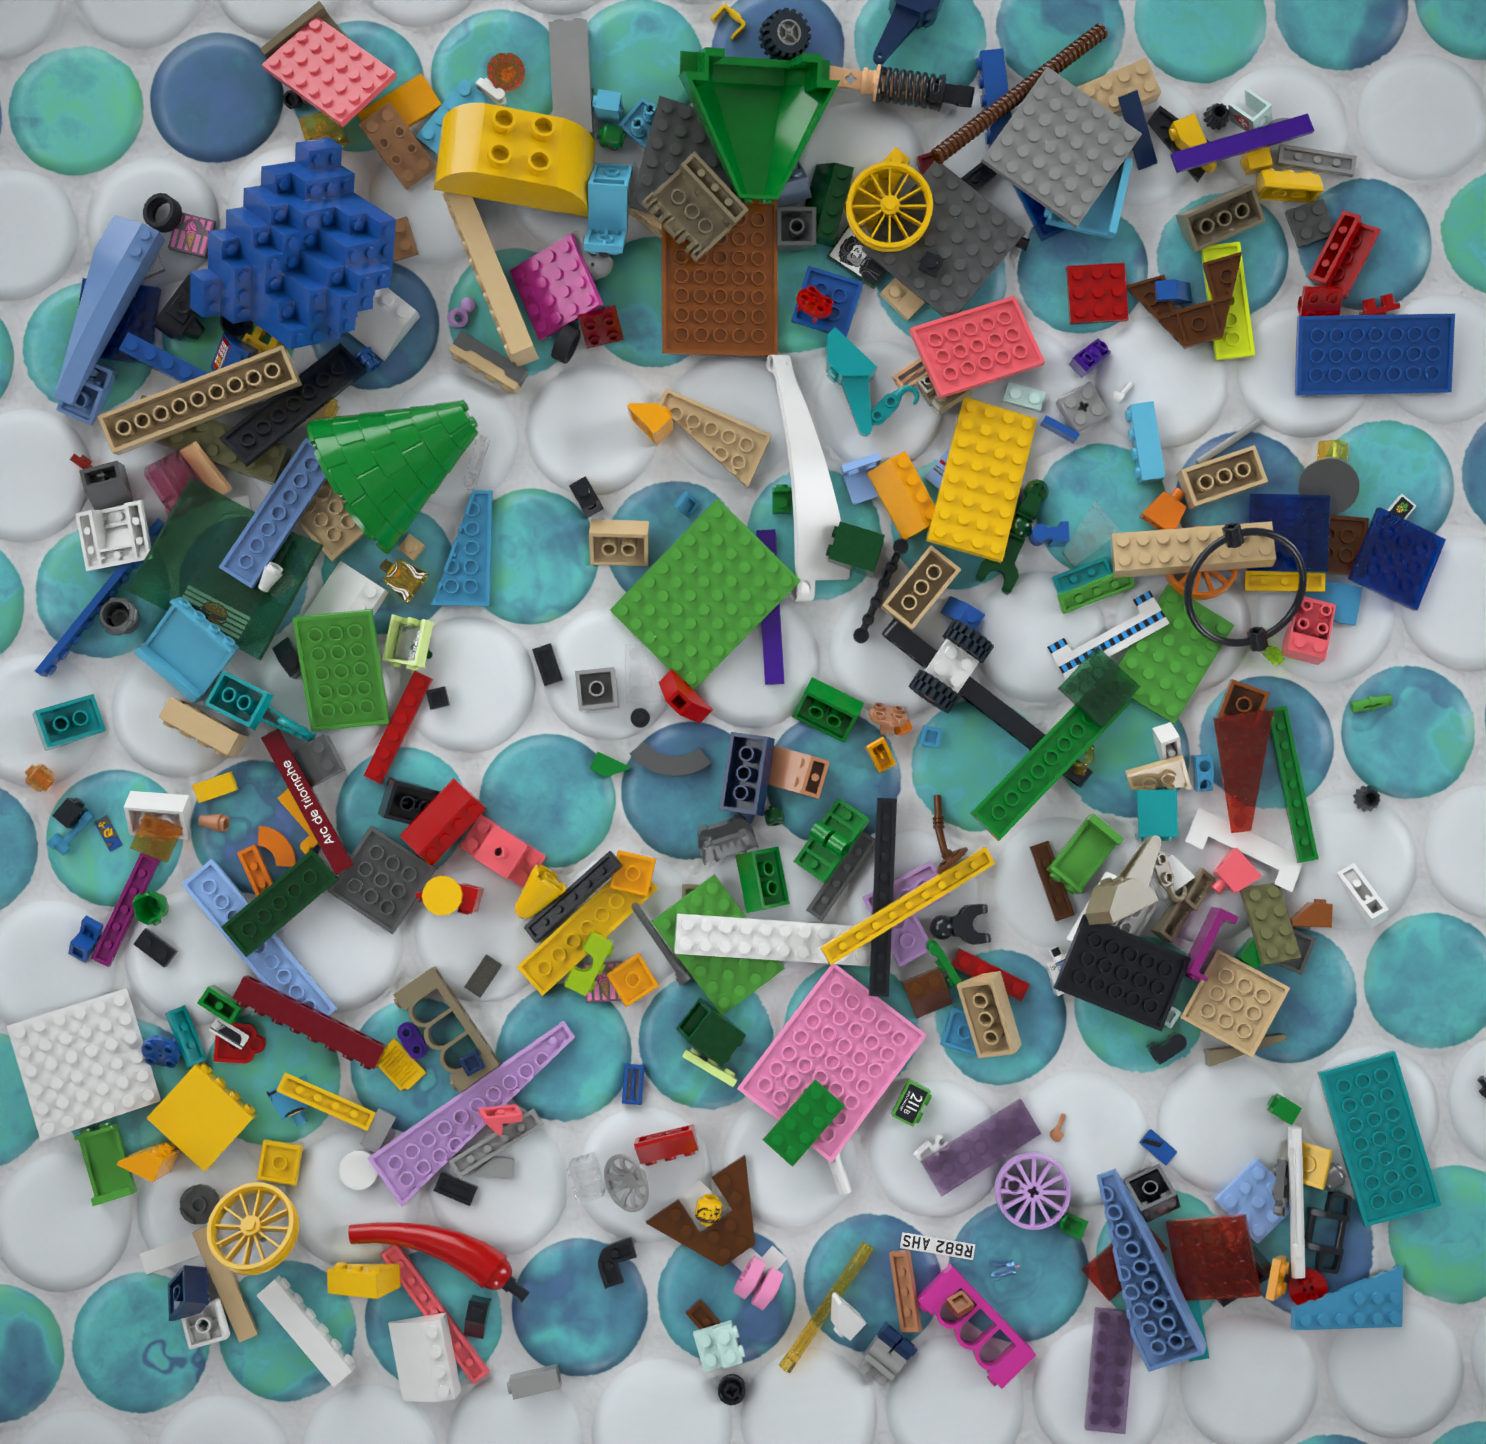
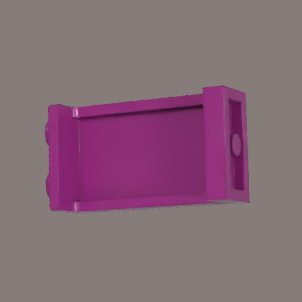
(1205, 940)

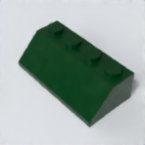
(829, 194)

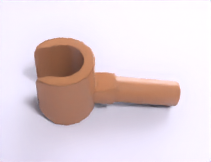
(1055, 1134)

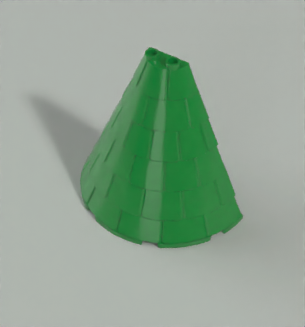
(391, 461)

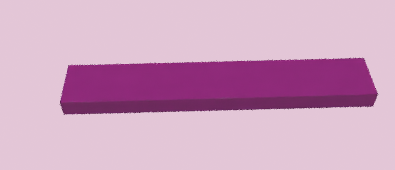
(124, 910)

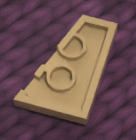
(1162, 774)

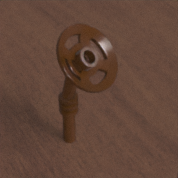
(949, 857)

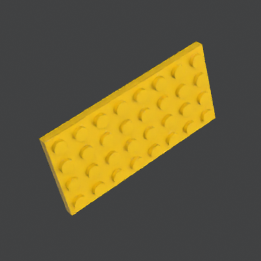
(982, 480)

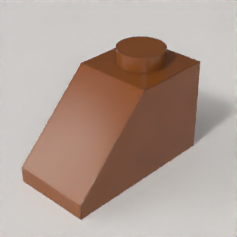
(1314, 914)

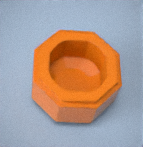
(901, 730)

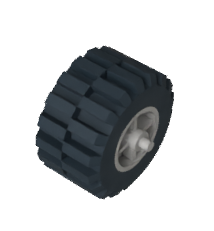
(784, 34)

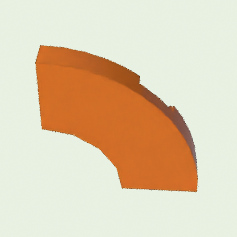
(278, 845)

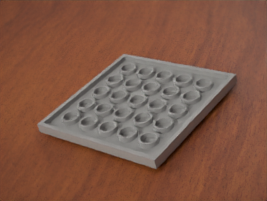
(1061, 147)

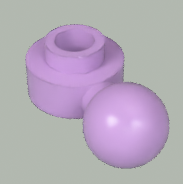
(467, 305)

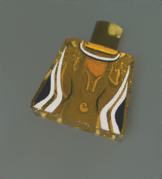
(403, 578)

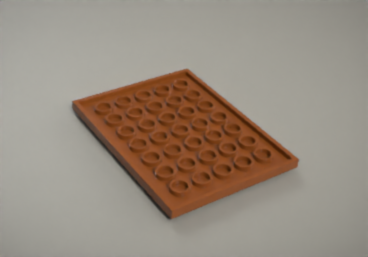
(726, 297)

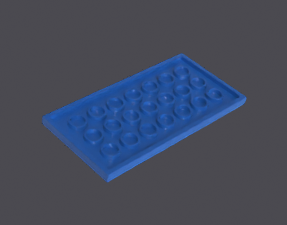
(1374, 354)

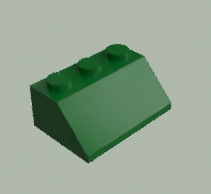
(828, 710)
(762, 879)

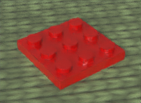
(1097, 293)

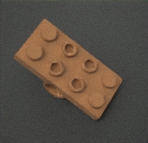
(397, 145)

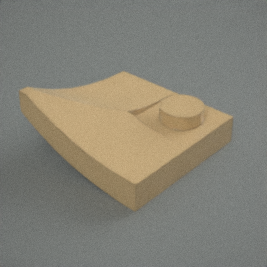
(901, 299)

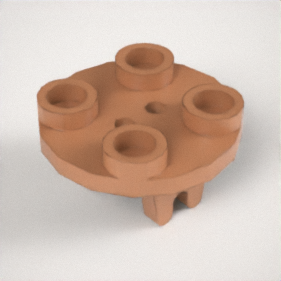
(888, 717)

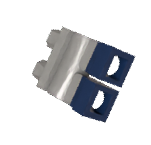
(887, 1354)

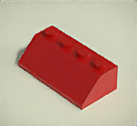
(442, 821)

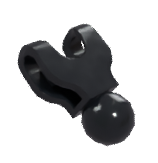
(961, 925)

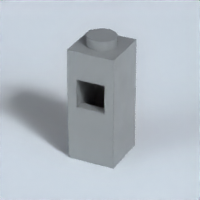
(534, 1381)

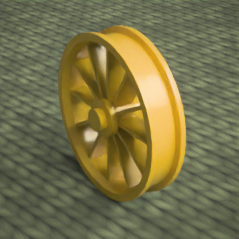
(889, 206)
(252, 1228)

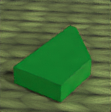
(607, 766)

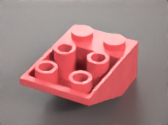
(1309, 632)

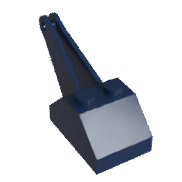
(904, 18)

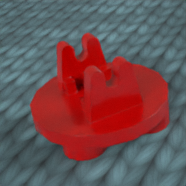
(814, 303)
(1312, 1278)

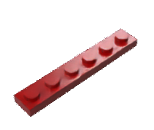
(398, 727)

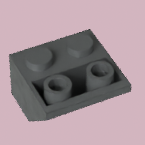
(106, 485)

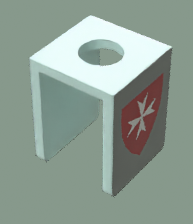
(1255, 103)

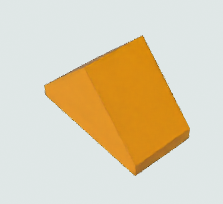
(880, 755)

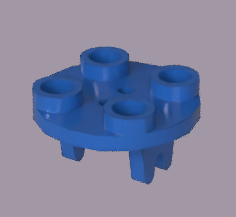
(161, 1051)

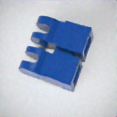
(1054, 536)

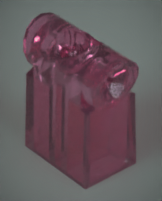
(169, 478)

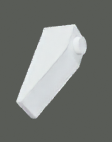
(1363, 895)

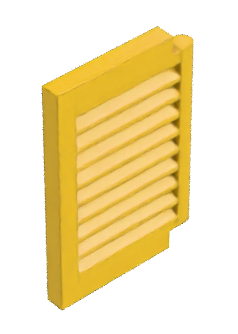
(400, 1067)

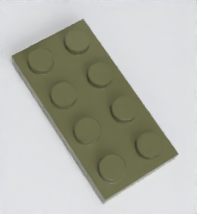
(1270, 924)

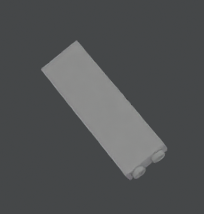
(571, 71)

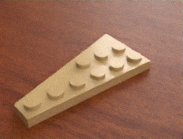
(727, 439)

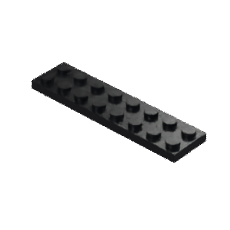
(291, 408)

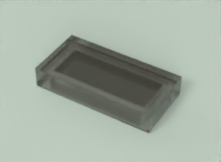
(483, 975)

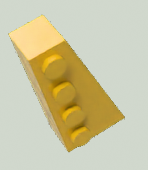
(882, 179)

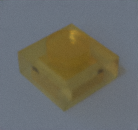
(331, 409)

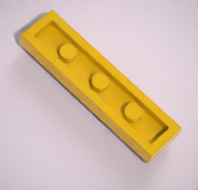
(1281, 581)

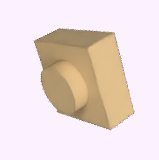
(411, 547)

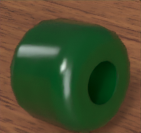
(774, 816)

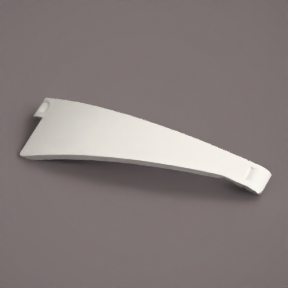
(812, 490)

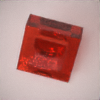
(83, 461)

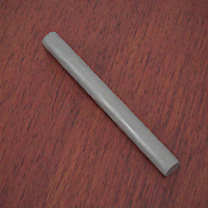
(1229, 441)

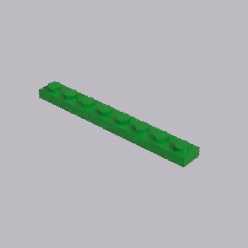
(1292, 786)

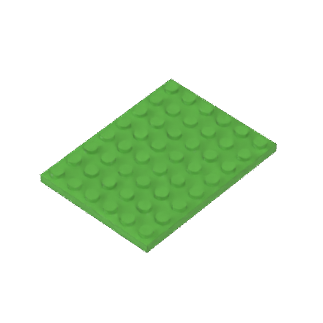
(705, 594)

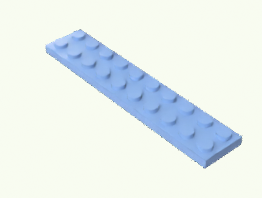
(272, 960)

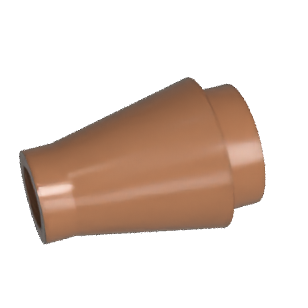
(215, 822)

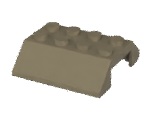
(696, 206)

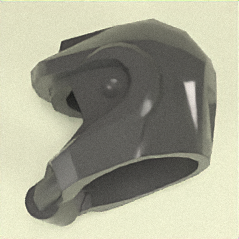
(119, 616)

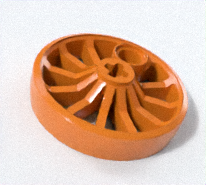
(1178, 586)

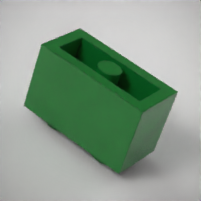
(221, 1004)

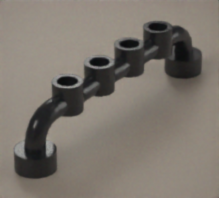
(900, 547)

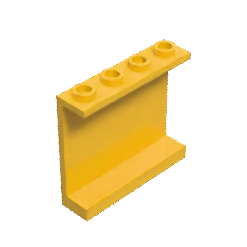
(202, 1116)

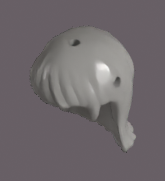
(598, 265)

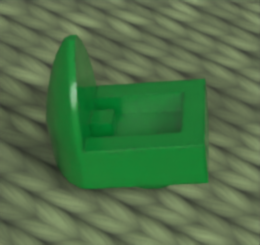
(1073, 1225)

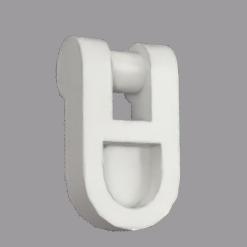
(487, 88)

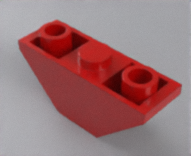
(683, 698)

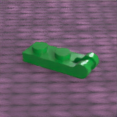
(943, 962)

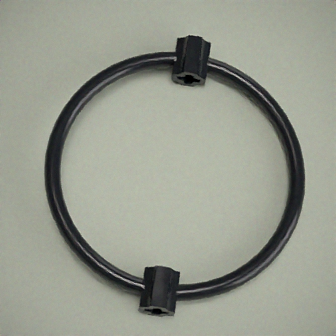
(1233, 538)

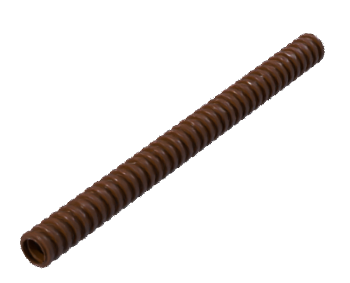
(1017, 94)

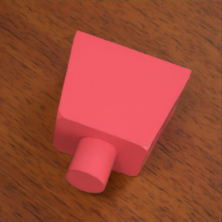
(1234, 872)

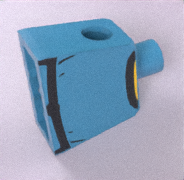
(288, 1106)

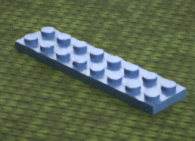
(275, 517)

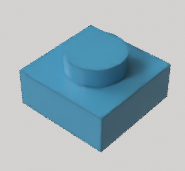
(687, 504)
(930, 736)

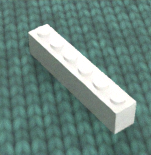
(306, 1330)

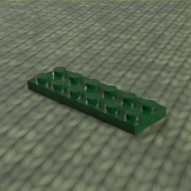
(279, 903)

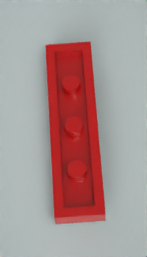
(975, 966)

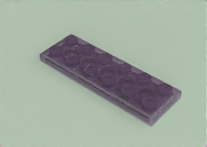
(980, 1147)
(1109, 1372)

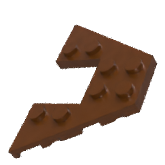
(1197, 322)
(722, 1239)

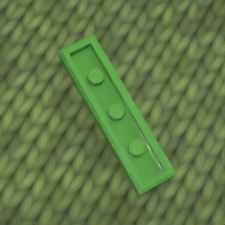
(1093, 592)

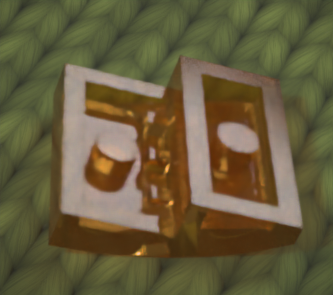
(156, 837)

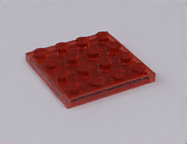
(1213, 1257)

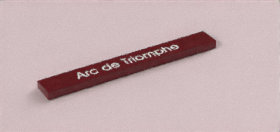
(307, 801)

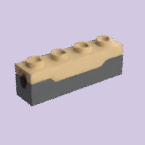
(489, 362)

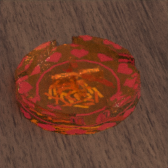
(506, 71)

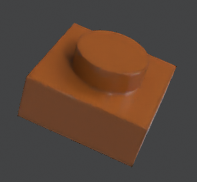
(960, 1303)

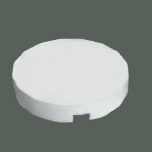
(357, 1171)

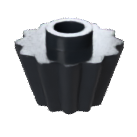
(1214, 121)
(1360, 799)

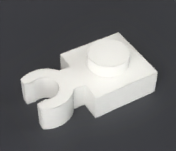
(928, 1148)

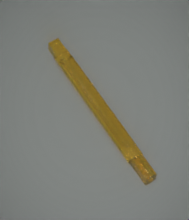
(823, 1311)

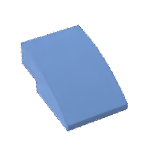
(92, 396)

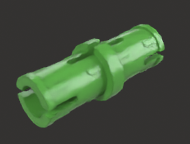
(1371, 703)

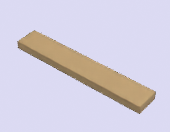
(227, 1289)

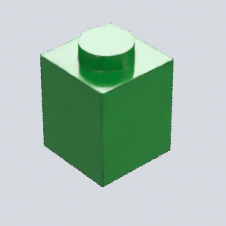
(1248, 954)
(1283, 1108)

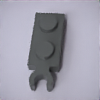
(1281, 1187)

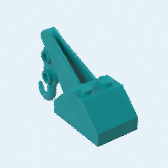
(854, 372)
(248, 704)

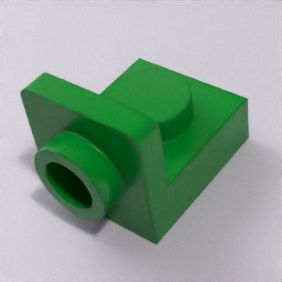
(782, 499)

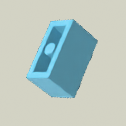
(608, 106)

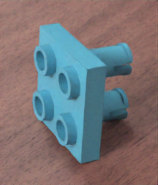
(639, 121)

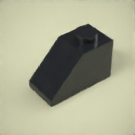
(288, 657)
(477, 1316)

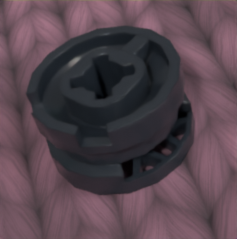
(731, 1389)

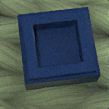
(472, 1062)

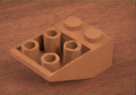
(797, 772)

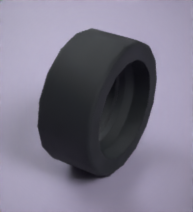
(151, 207)
(566, 344)

